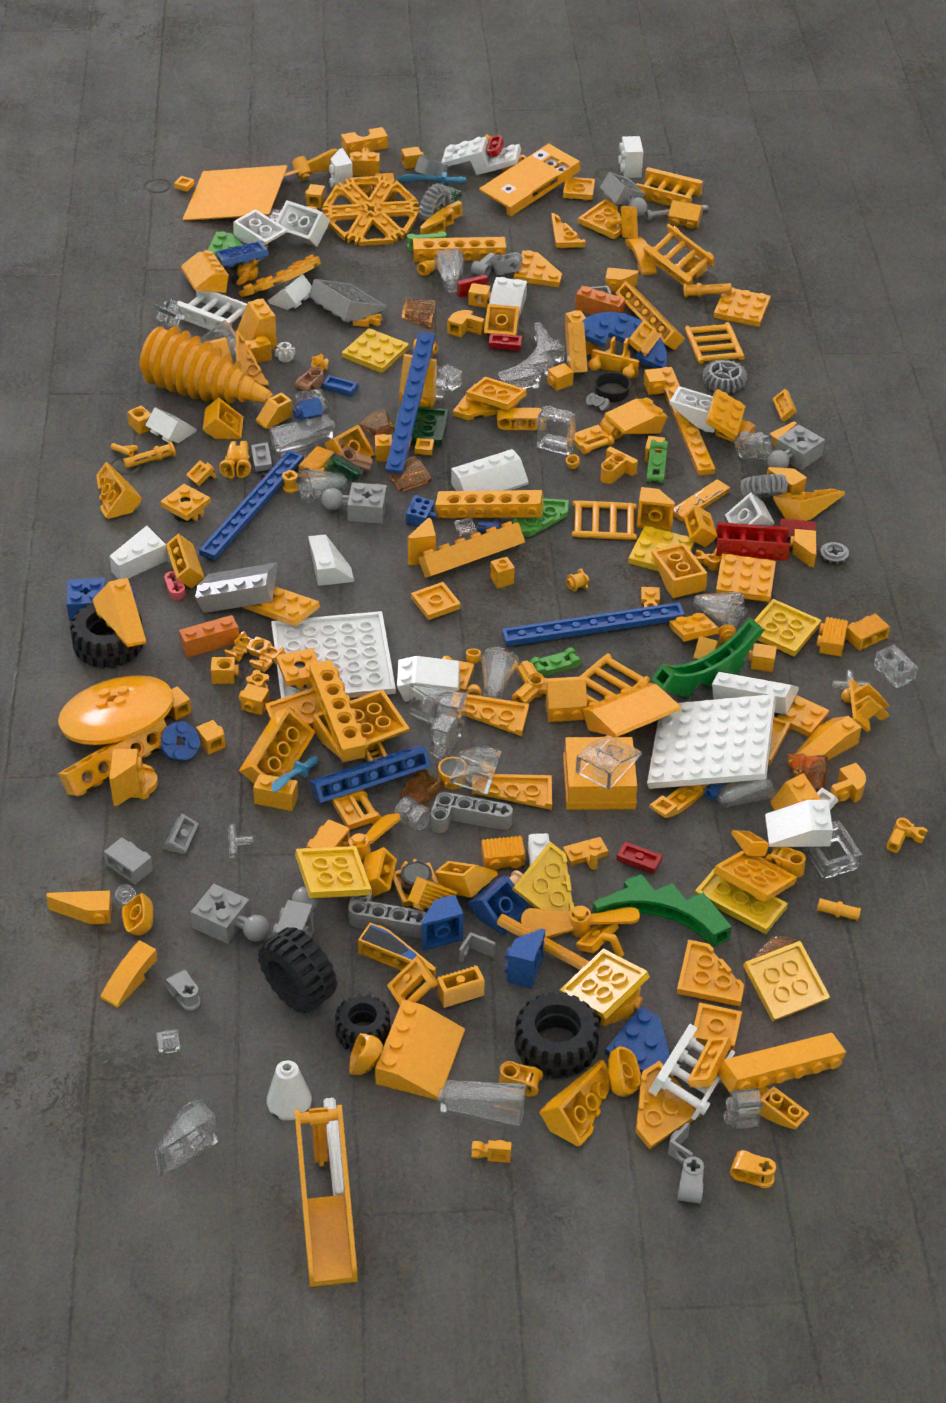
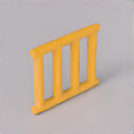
(711, 338)
(612, 534)
(596, 669)

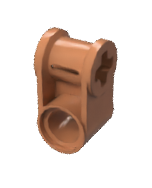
(310, 380)

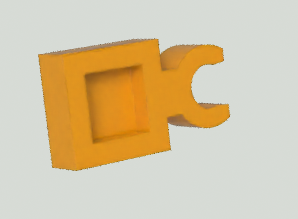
(371, 319)
(650, 596)
(495, 1150)

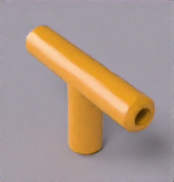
(127, 450)

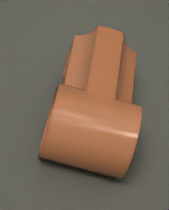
(358, 459)

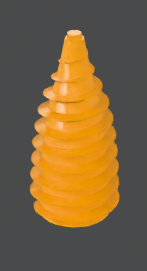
(193, 368)

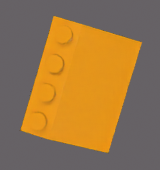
(629, 709)
(376, 716)
(418, 1051)

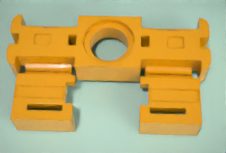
(266, 654)

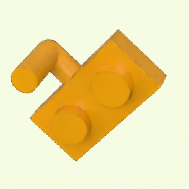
(628, 221)
(586, 851)
(598, 936)

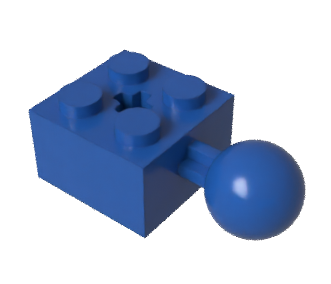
(81, 593)

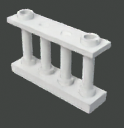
(212, 299)
(672, 1068)

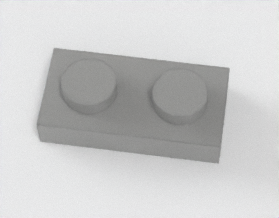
(261, 457)

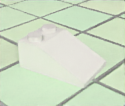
(303, 222)
(257, 227)
(509, 292)
(693, 407)
(427, 672)
(800, 825)

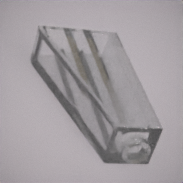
(301, 434)
(485, 1101)

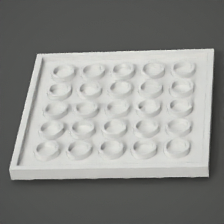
(353, 644)
(713, 742)

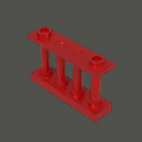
(752, 541)

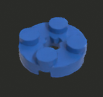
(181, 730)

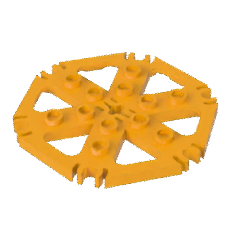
(377, 201)

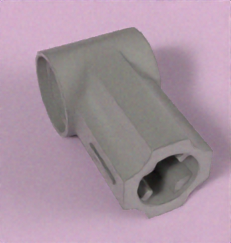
(484, 266)

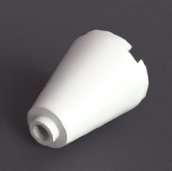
(288, 1091)

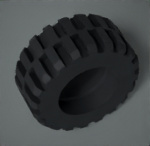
(98, 649)
(297, 969)
(560, 1012)

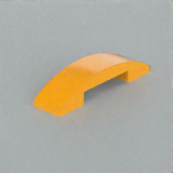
(645, 266)
(678, 800)

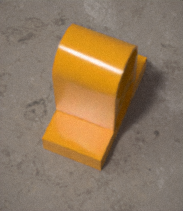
(616, 465)

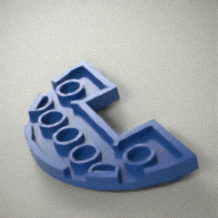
(622, 326)

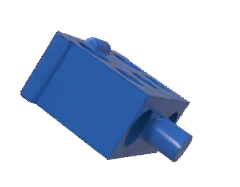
(419, 511)

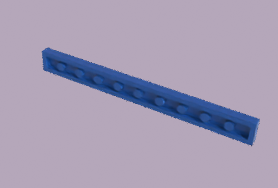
(410, 403)
(250, 506)
(591, 624)

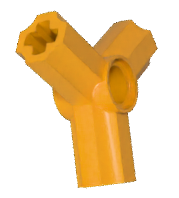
(533, 686)

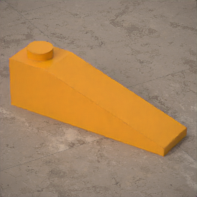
(575, 1107)

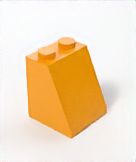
(258, 321)

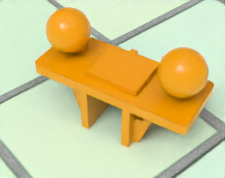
(615, 363)
(865, 703)

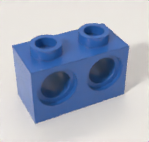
(308, 409)

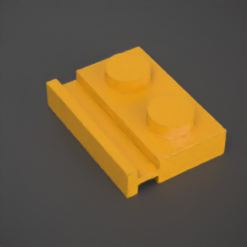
(644, 338)

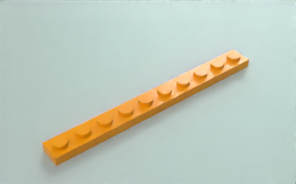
(688, 431)

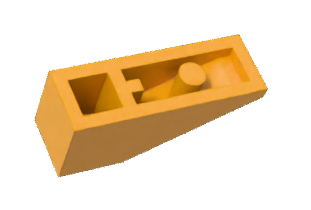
(85, 906)

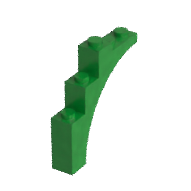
(727, 658)
(667, 902)

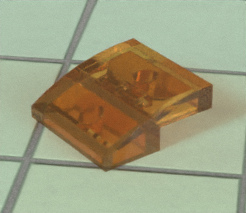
(413, 475)

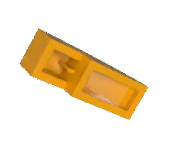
(129, 974)

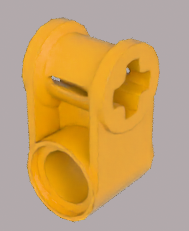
(788, 859)
(516, 1073)
(751, 1168)

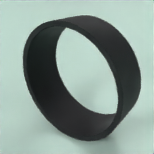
(612, 377)

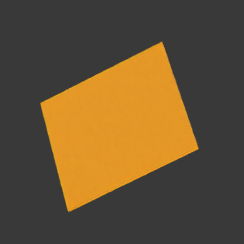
(235, 192)

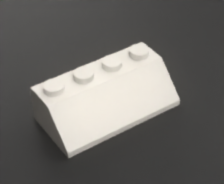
(493, 473)
(737, 686)

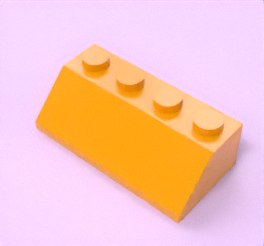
(206, 273)
(278, 746)

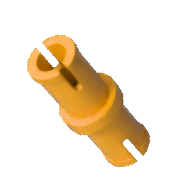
(838, 909)

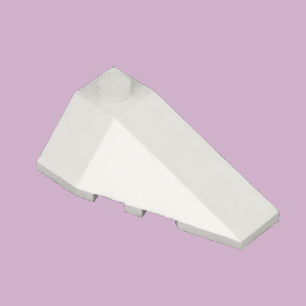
(328, 562)

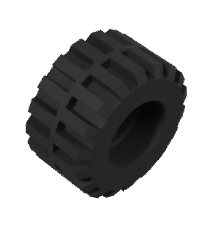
(361, 1010)

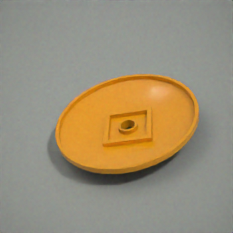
(116, 710)

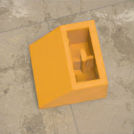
(464, 878)

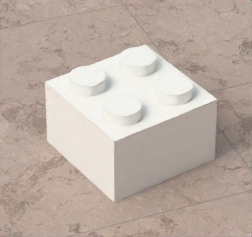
(631, 157)

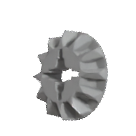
(839, 549)

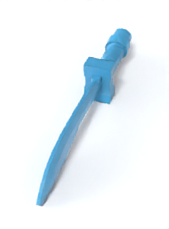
(442, 179)
(299, 768)

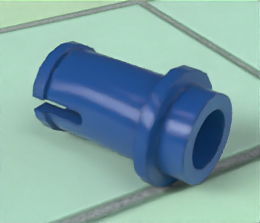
(487, 525)
(712, 790)

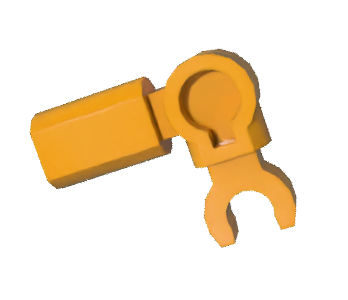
(710, 561)
(903, 829)

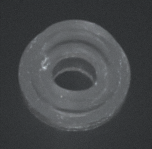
(124, 894)

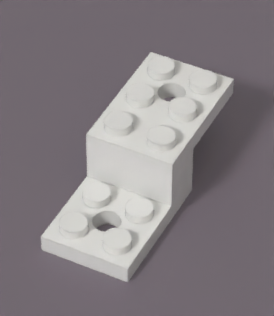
(476, 153)

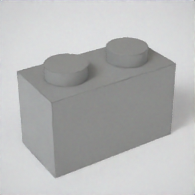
(128, 860)

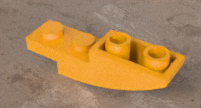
(781, 1109)

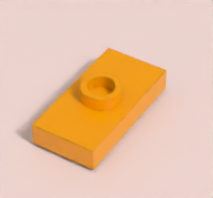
(784, 405)

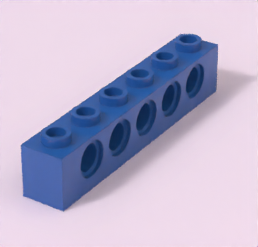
(370, 773)

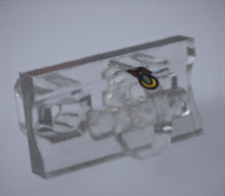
(169, 310)

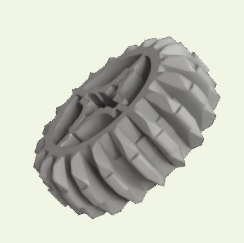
(435, 199)
(725, 376)
(764, 485)

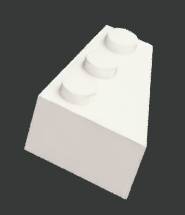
(138, 554)

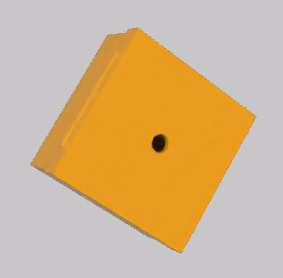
(588, 795)

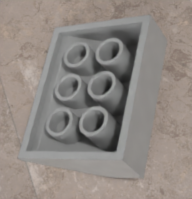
(344, 300)
(237, 588)

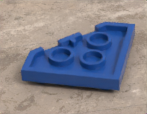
(644, 1037)

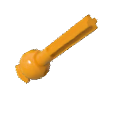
(248, 272)

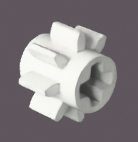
(285, 352)

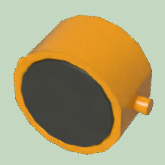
(445, 772)

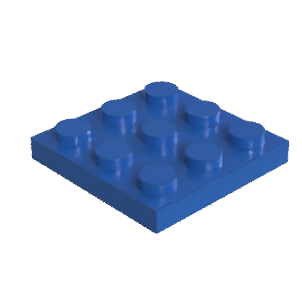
(242, 254)

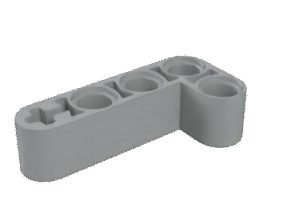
(469, 810)
(394, 918)

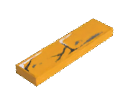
(702, 498)

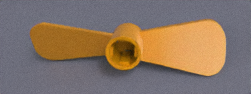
(318, 164)
(364, 841)
(576, 921)

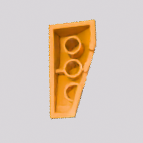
(116, 493)
(806, 504)
(118, 608)
(832, 738)

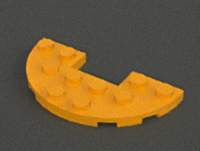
(298, 268)

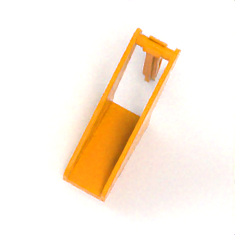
(326, 1219)

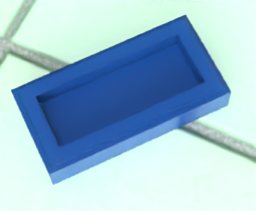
(340, 386)

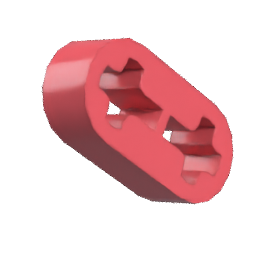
(172, 586)

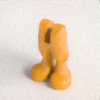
(238, 455)

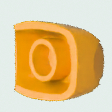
(138, 915)
(364, 1054)
(623, 1072)

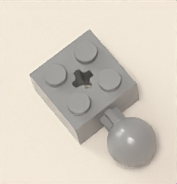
(624, 192)
(796, 448)
(364, 503)
(224, 912)
(298, 913)

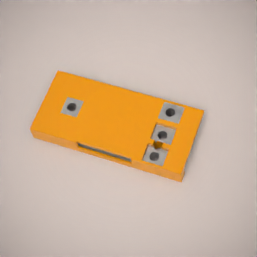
(530, 176)

